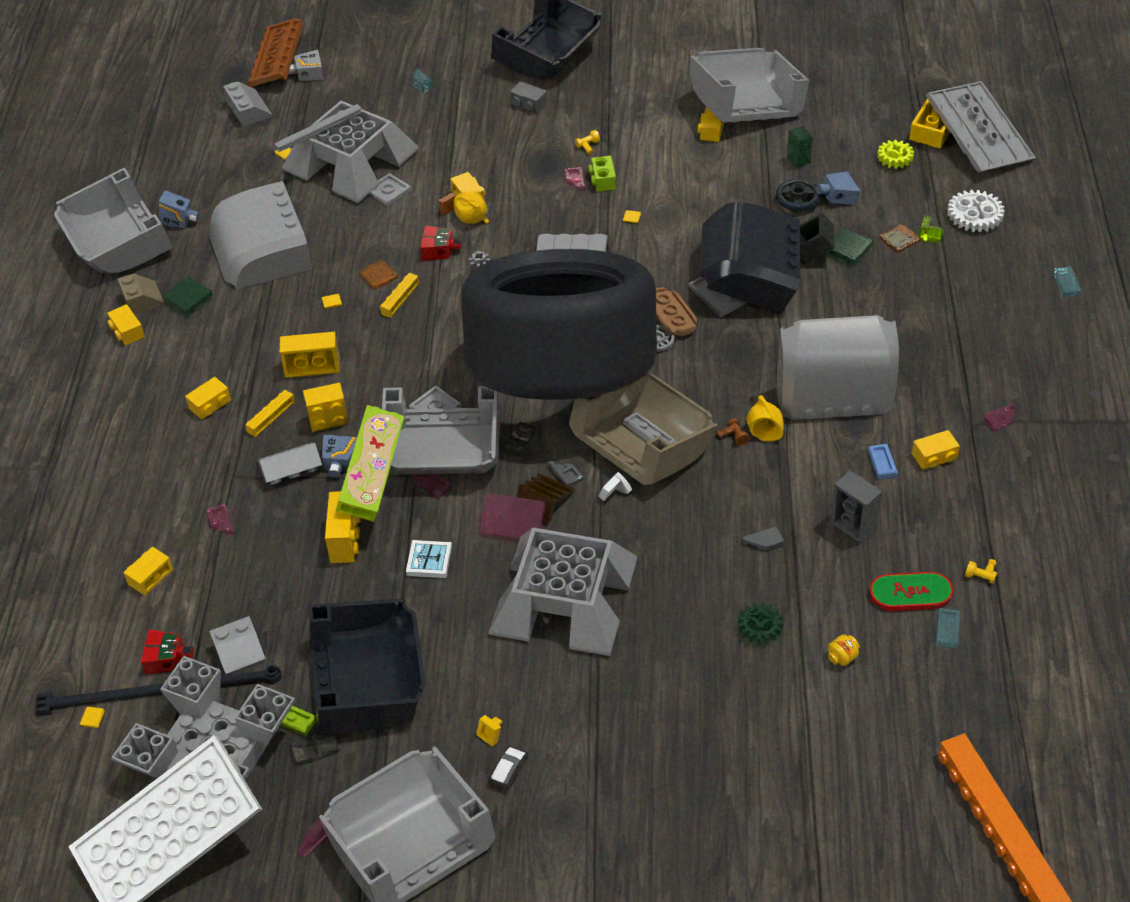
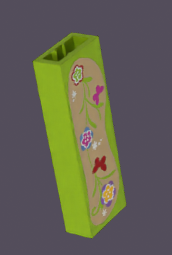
(370, 463)

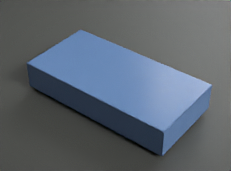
(882, 461)

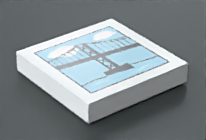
(429, 559)

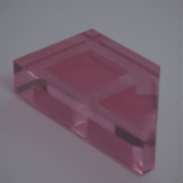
(575, 177)
(1000, 418)
(433, 484)
(220, 519)
(313, 837)

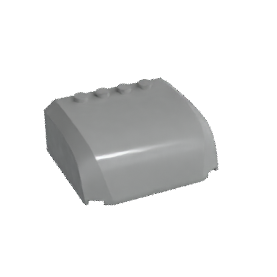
(748, 84)
(111, 225)
(258, 237)
(837, 367)
(446, 438)
(407, 826)

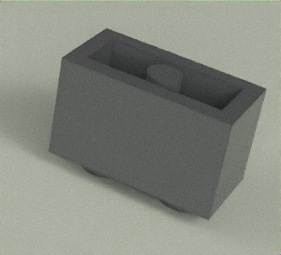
(528, 97)

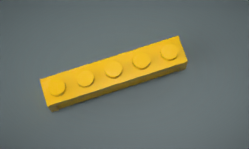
(399, 295)
(269, 413)

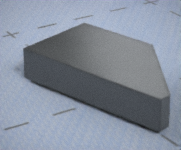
(567, 473)
(765, 539)

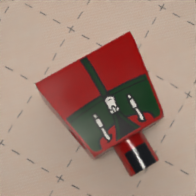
(438, 243)
(163, 652)

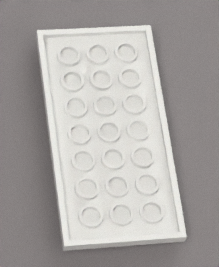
(166, 826)

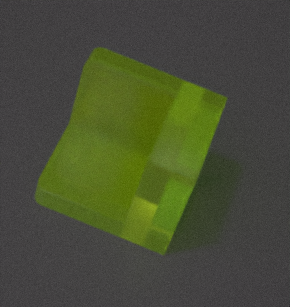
(930, 233)

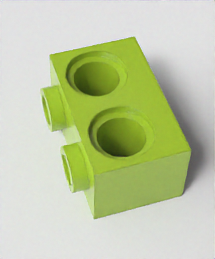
(602, 173)

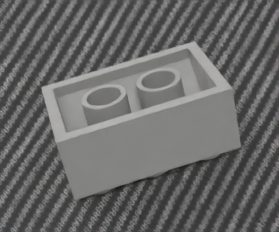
(246, 103)
(289, 463)

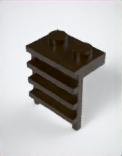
(544, 490)

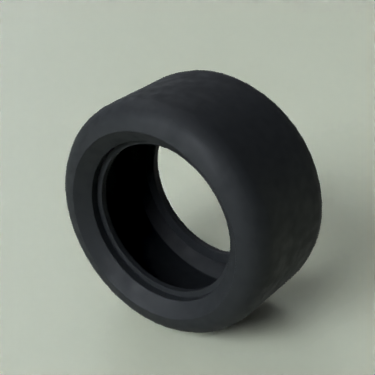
(559, 323)

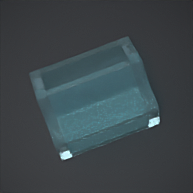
(421, 81)

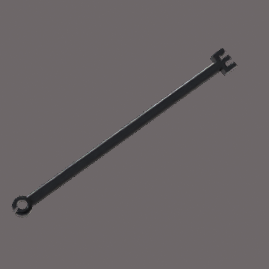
(46, 702)

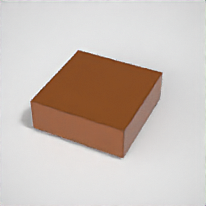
(446, 204)

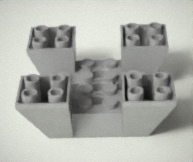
(349, 148)
(564, 578)
(195, 694)

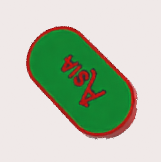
(911, 591)

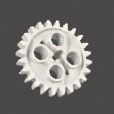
(975, 210)

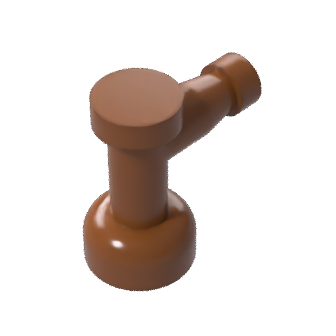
(741, 438)

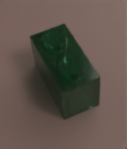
(799, 146)

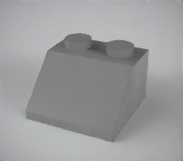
(237, 646)

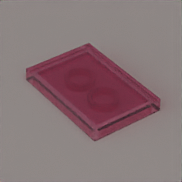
(510, 515)

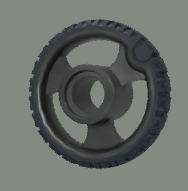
(797, 191)

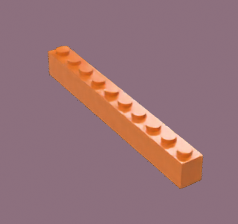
(1000, 822)

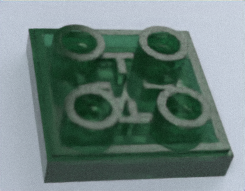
(850, 246)
(187, 295)

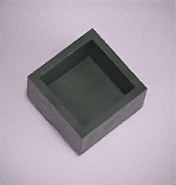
(816, 237)

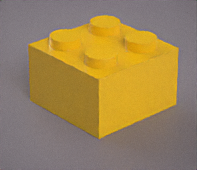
(326, 407)

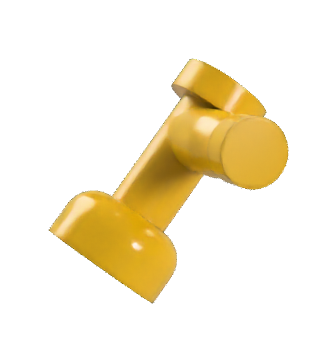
(593, 137)
(988, 573)

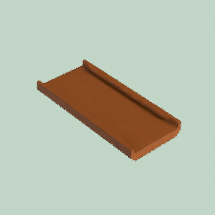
(276, 52)

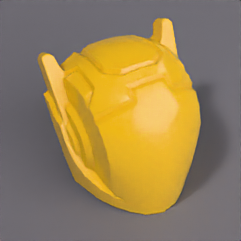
(470, 207)
(765, 421)

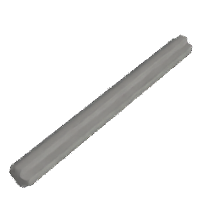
(317, 128)

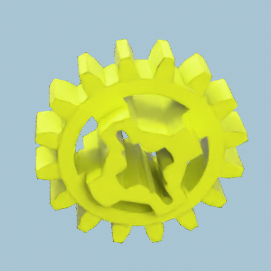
(895, 154)

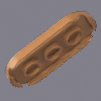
(674, 313)

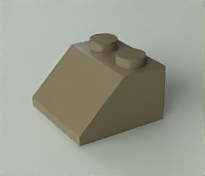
(140, 293)

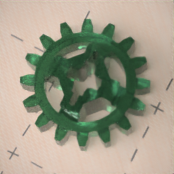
(760, 623)

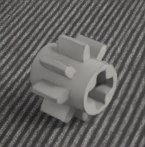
(479, 259)

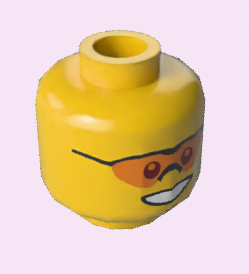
(843, 650)

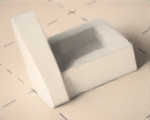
(617, 482)

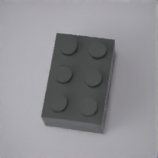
(855, 506)

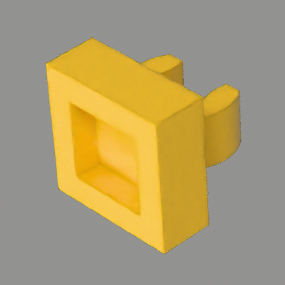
(489, 729)

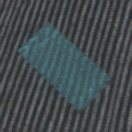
(1067, 281)
(948, 628)

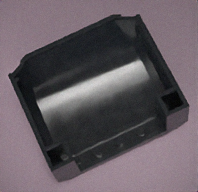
(548, 40)
(752, 254)
(364, 664)

